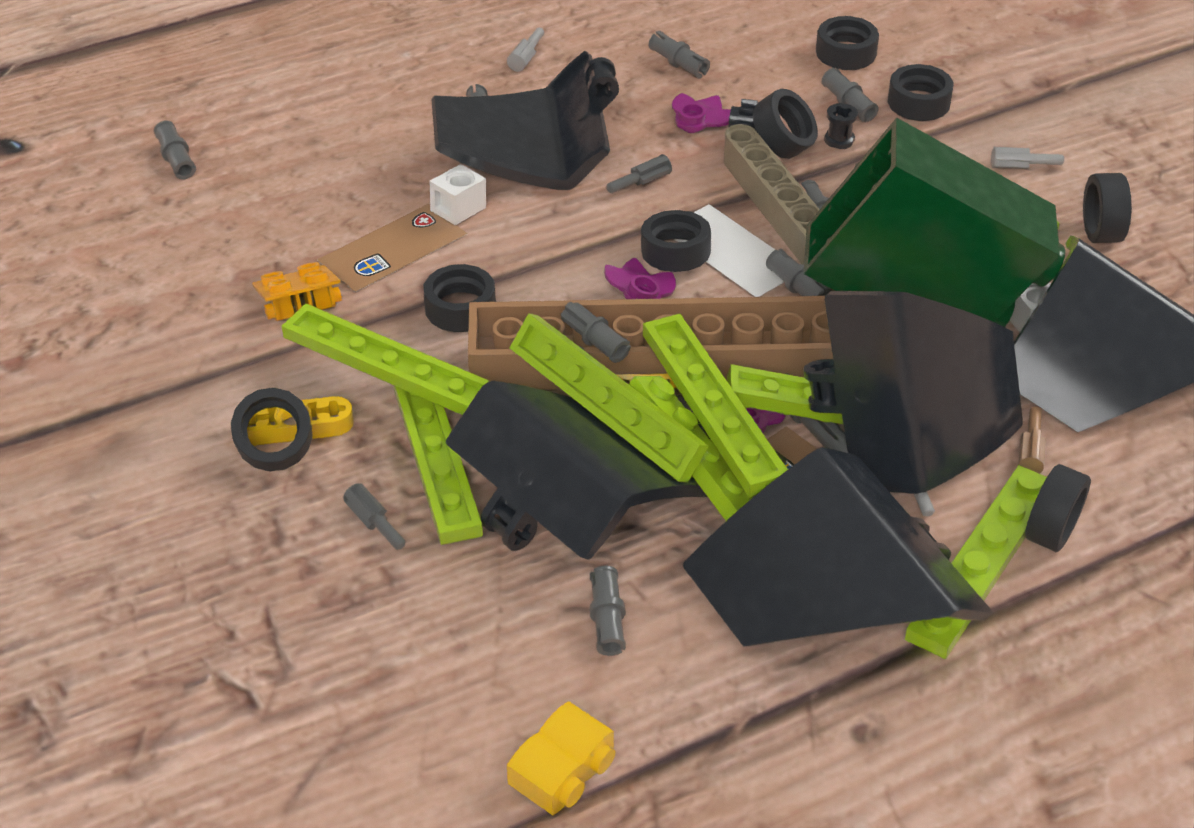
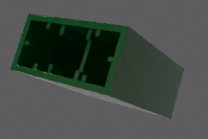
(933, 228)

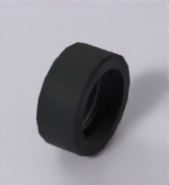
(847, 30)
(920, 106)
(796, 114)
(1107, 207)
(679, 255)
(451, 280)
(268, 399)
(1057, 507)

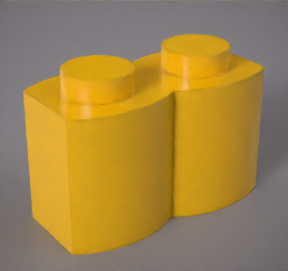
(560, 758)

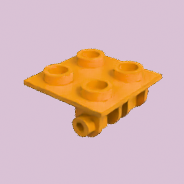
(309, 277)

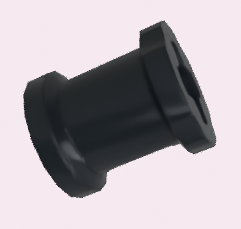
(840, 125)

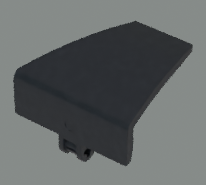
(536, 135)
(1102, 342)
(916, 386)
(555, 467)
(827, 557)

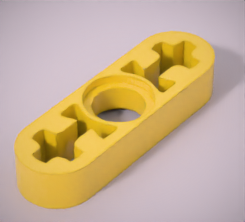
(323, 427)

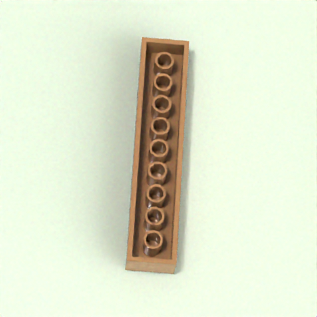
(739, 331)

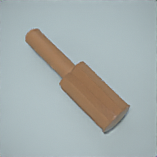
(1032, 444)

